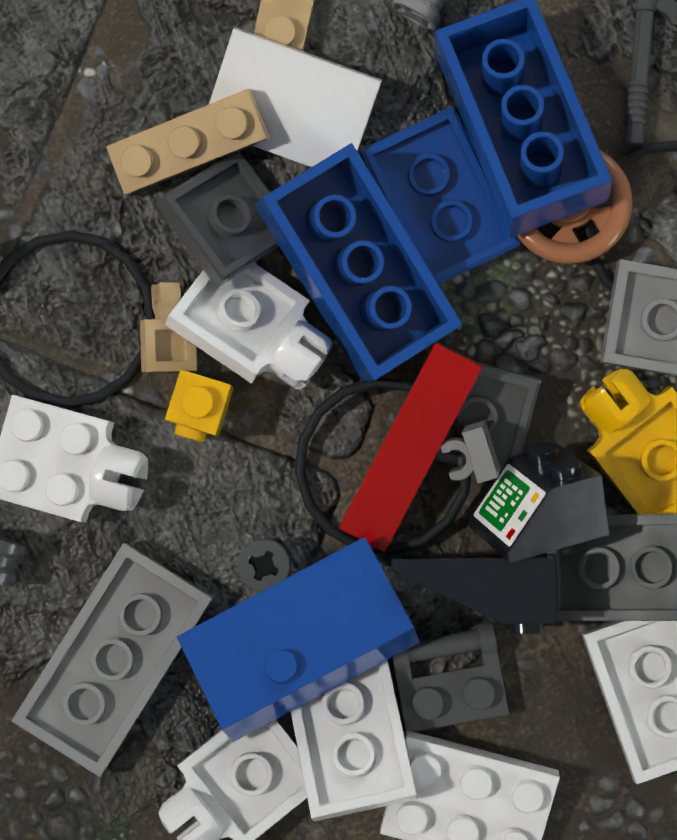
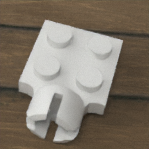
(252, 326)
(64, 461)
(237, 786)

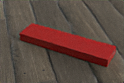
(410, 446)

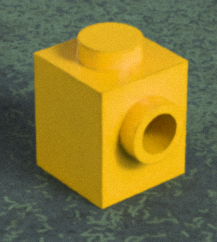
(198, 406)

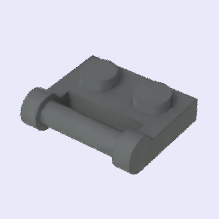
(451, 694)

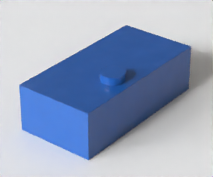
(522, 116)
(358, 263)
(298, 639)

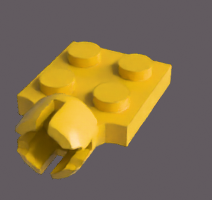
(636, 441)

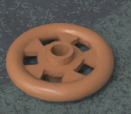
(609, 220)

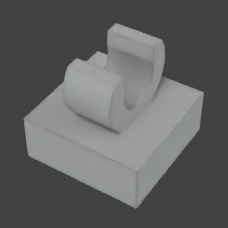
(478, 452)

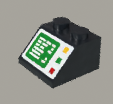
(541, 504)

